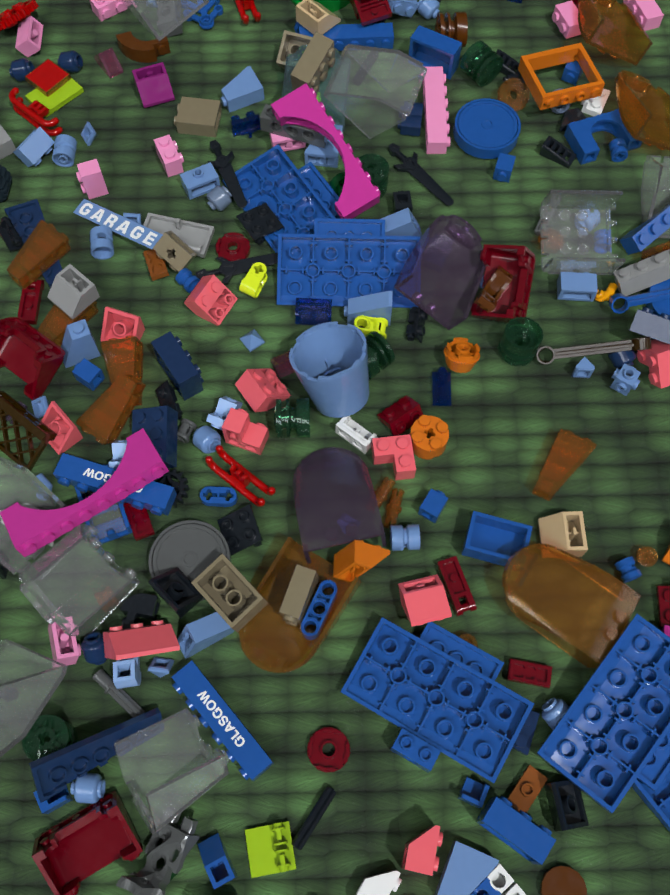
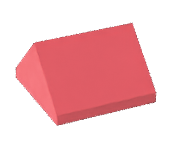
(120, 324)
(65, 429)

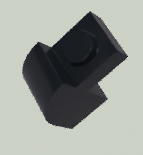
(138, 607)

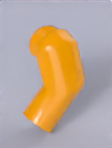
(606, 295)

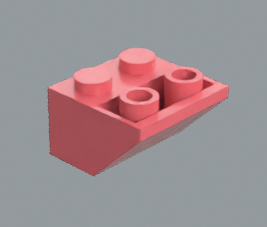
(211, 300)
(261, 388)
(424, 600)
(421, 851)

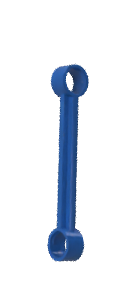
(639, 299)

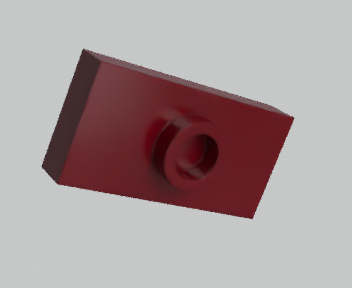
(139, 522)
(529, 673)

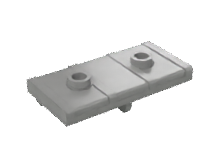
(194, 234)

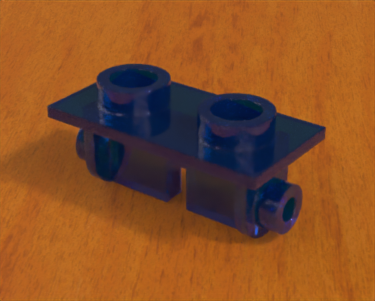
(441, 387)

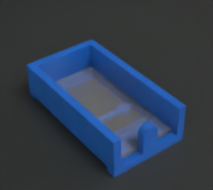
(111, 522)

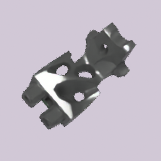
(175, 846)

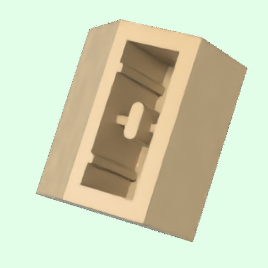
(315, 16)
(564, 531)

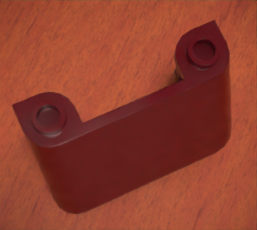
(515, 298)
(29, 355)
(85, 844)

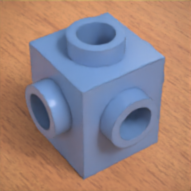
(625, 379)

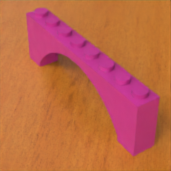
(304, 110)
(35, 528)

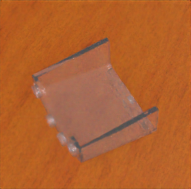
(77, 582)
(169, 767)

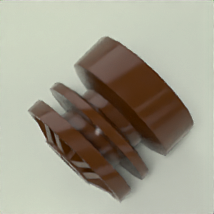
(455, 28)

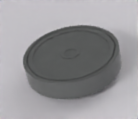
(189, 546)

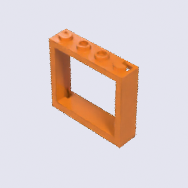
(554, 57)

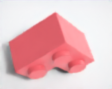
(658, 362)
(243, 433)
(396, 451)

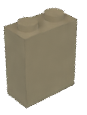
(198, 116)
(299, 595)

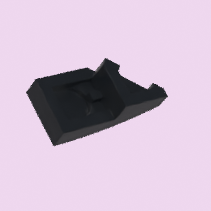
(570, 116)

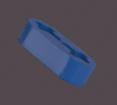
(220, 500)

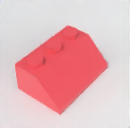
(139, 640)

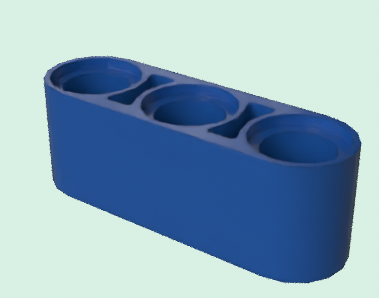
(319, 599)

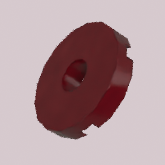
(229, 240)
(328, 736)

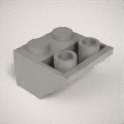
(72, 291)

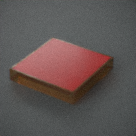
(48, 77)

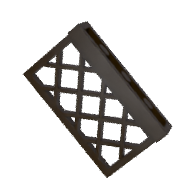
(32, 426)

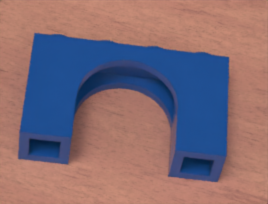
(582, 142)

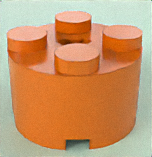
(430, 427)

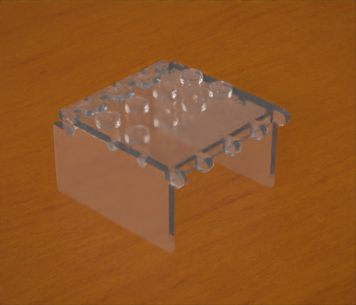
(578, 232)

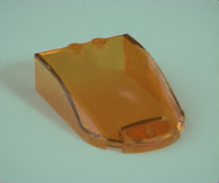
(613, 29)
(643, 109)
(568, 601)
(267, 637)

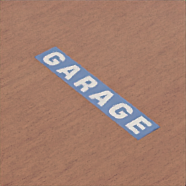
(118, 224)

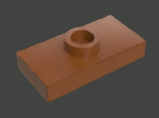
(156, 265)
(527, 789)

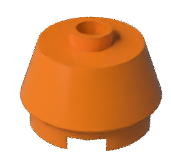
(461, 355)

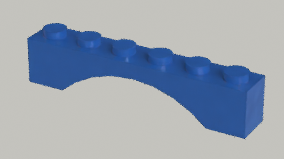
(647, 232)

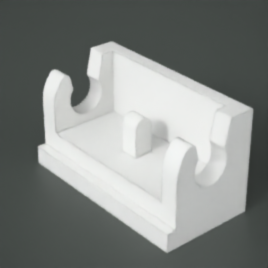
(355, 434)

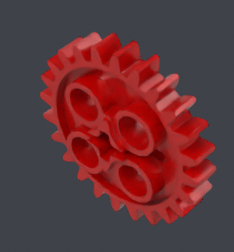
(18, 13)

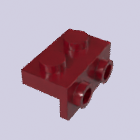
(400, 415)

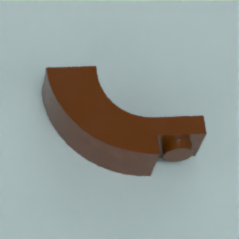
(141, 50)
(493, 288)

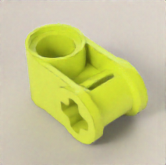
(254, 280)
(371, 324)

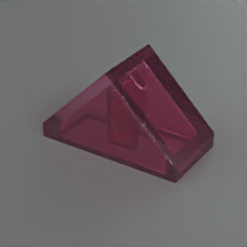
(109, 63)

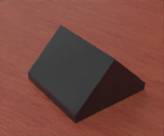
(176, 591)
(566, 805)

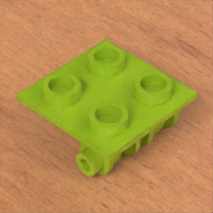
(270, 849)

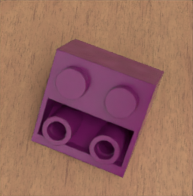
(153, 85)

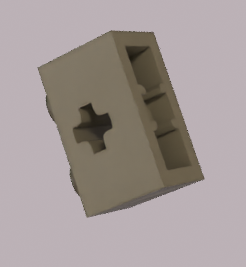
(170, 242)

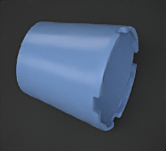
(333, 367)

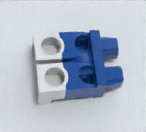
(497, 883)

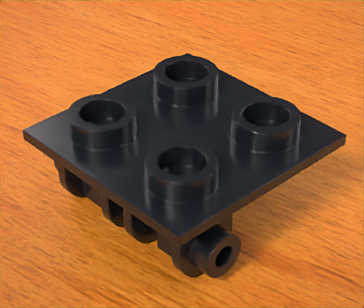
(259, 222)
(240, 530)

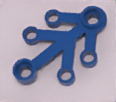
(206, 20)

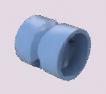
(64, 150)
(101, 242)
(405, 537)

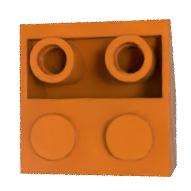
(357, 559)

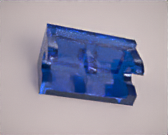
(313, 311)

